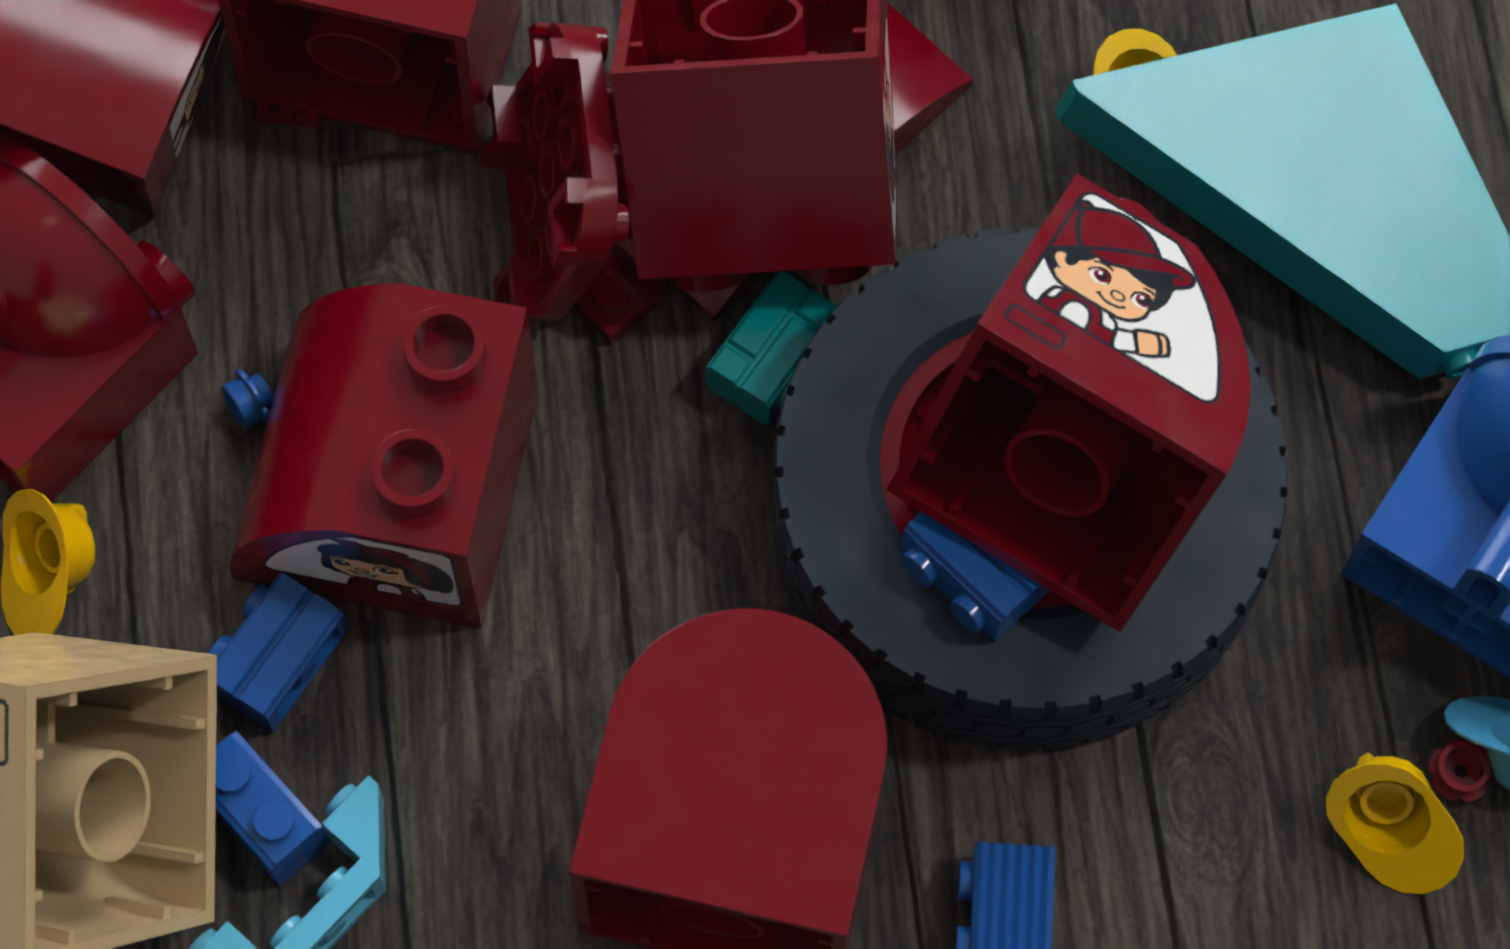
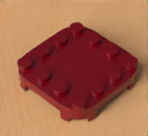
(558, 170)

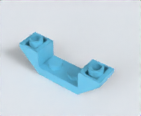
(358, 829)

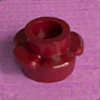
(1472, 759)

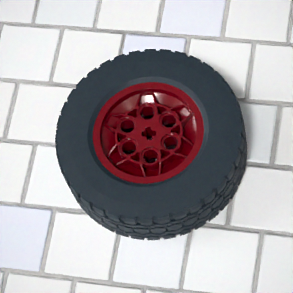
(840, 530)

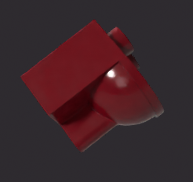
(83, 324)

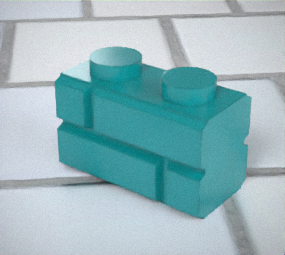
(766, 347)

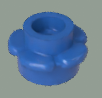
(248, 399)

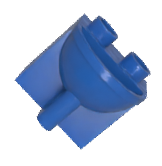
(1445, 523)

